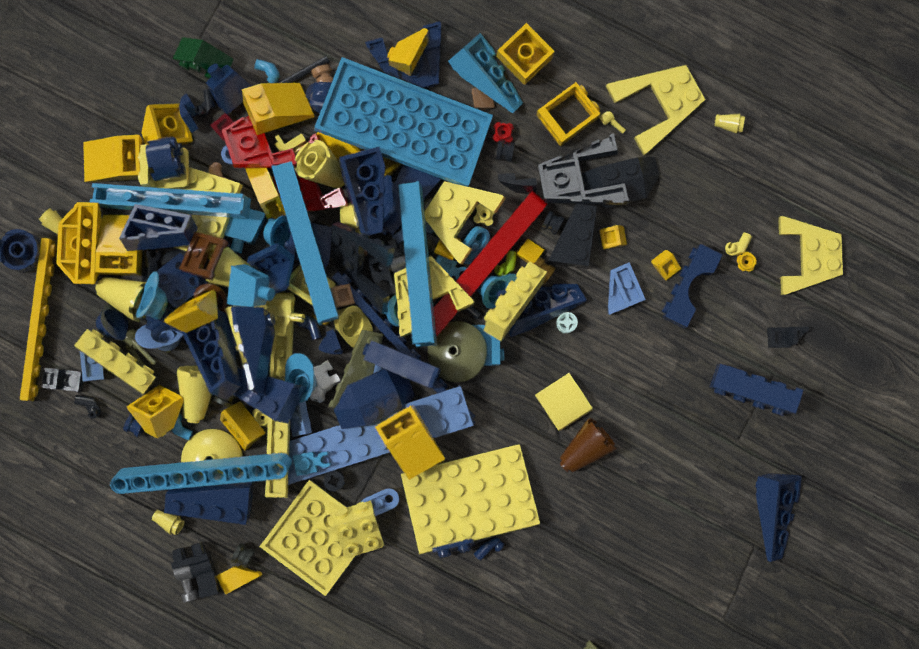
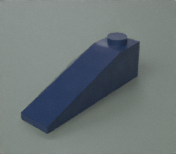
(364, 182)
(546, 305)
(257, 339)
(775, 502)

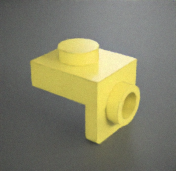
(295, 143)

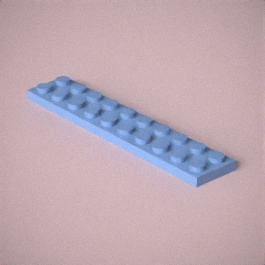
(440, 412)

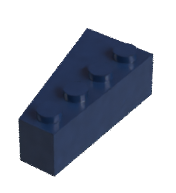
(215, 356)
(755, 390)
(278, 400)
(213, 502)

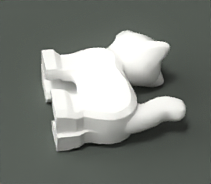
(324, 382)

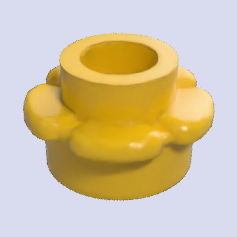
(751, 261)

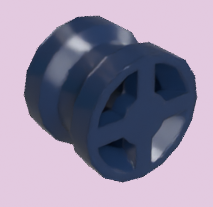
(133, 426)

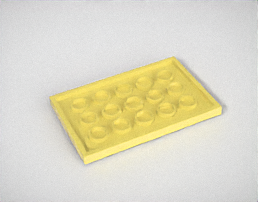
(471, 499)

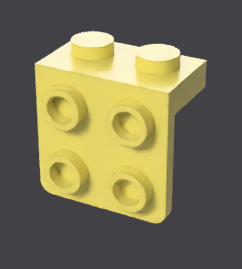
(145, 177)
(357, 529)

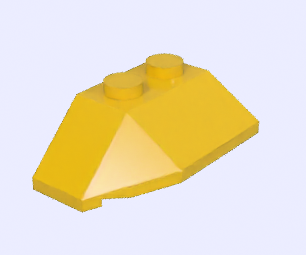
(78, 242)

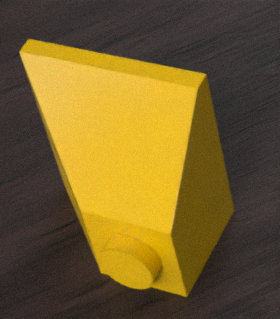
(408, 51)
(163, 122)
(157, 410)

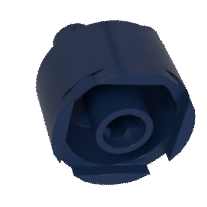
(165, 158)
(12, 243)

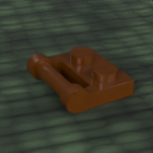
(198, 253)

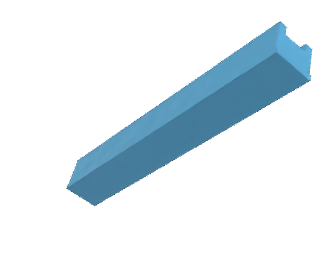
(176, 200)
(305, 243)
(417, 264)

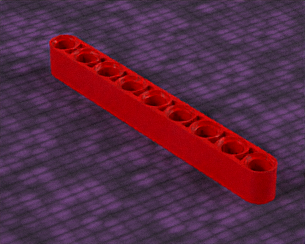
(490, 256)

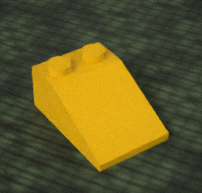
(276, 105)

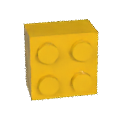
(525, 53)

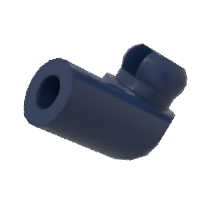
(312, 325)

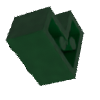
(199, 56)

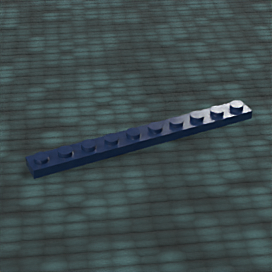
(385, 327)

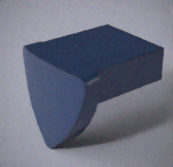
(331, 343)

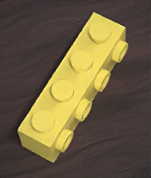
(515, 300)
(114, 361)

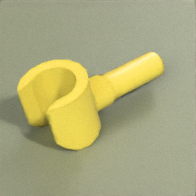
(607, 118)

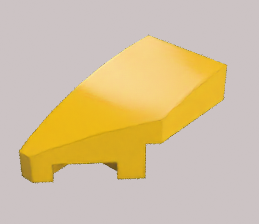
(236, 577)

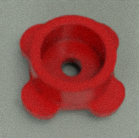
(499, 127)

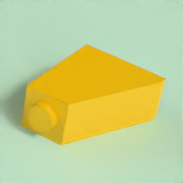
(266, 192)

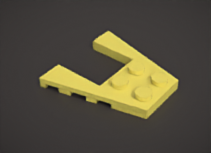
(675, 92)

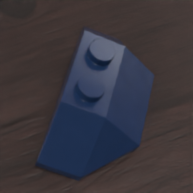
(373, 399)

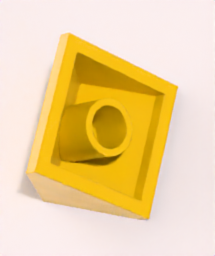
(194, 312)
(241, 425)

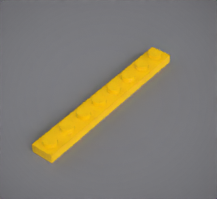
(40, 310)

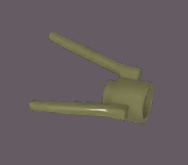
(131, 344)

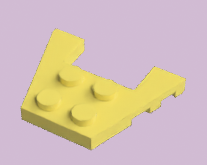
(451, 210)
(819, 254)
(441, 285)

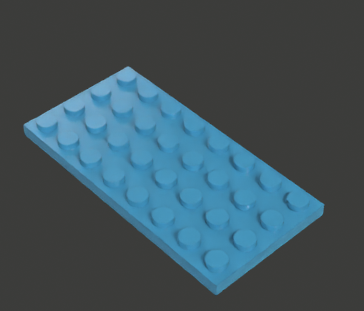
(404, 121)

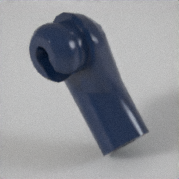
(487, 546)

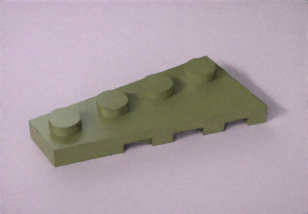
(357, 366)

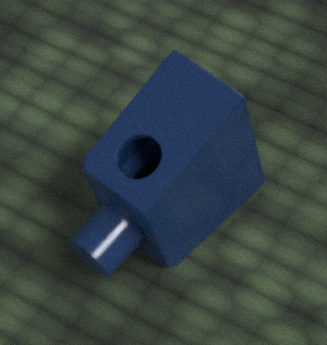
(226, 87)

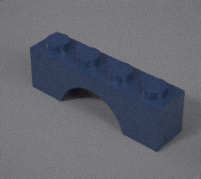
(680, 309)

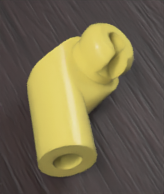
(738, 247)

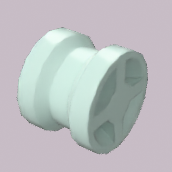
(570, 322)

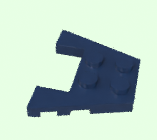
(427, 69)

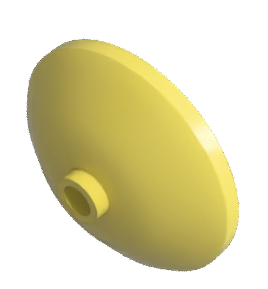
(211, 443)

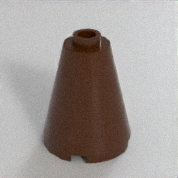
(587, 447)

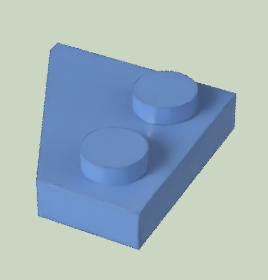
(623, 289)

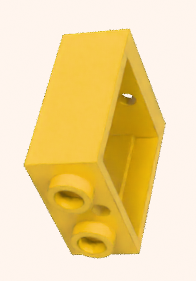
(553, 127)

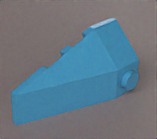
(478, 67)

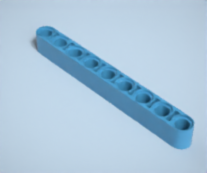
(208, 468)

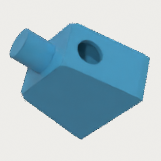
(245, 230)
(248, 287)

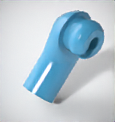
(270, 70)
(180, 431)

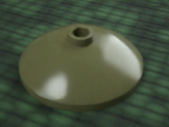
(470, 352)

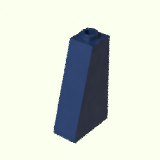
(408, 175)
(401, 364)

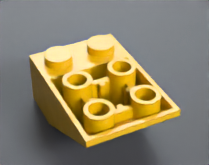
(112, 158)
(111, 254)
(410, 442)

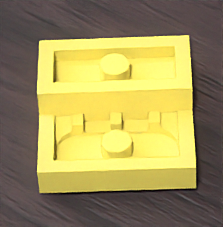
(564, 402)

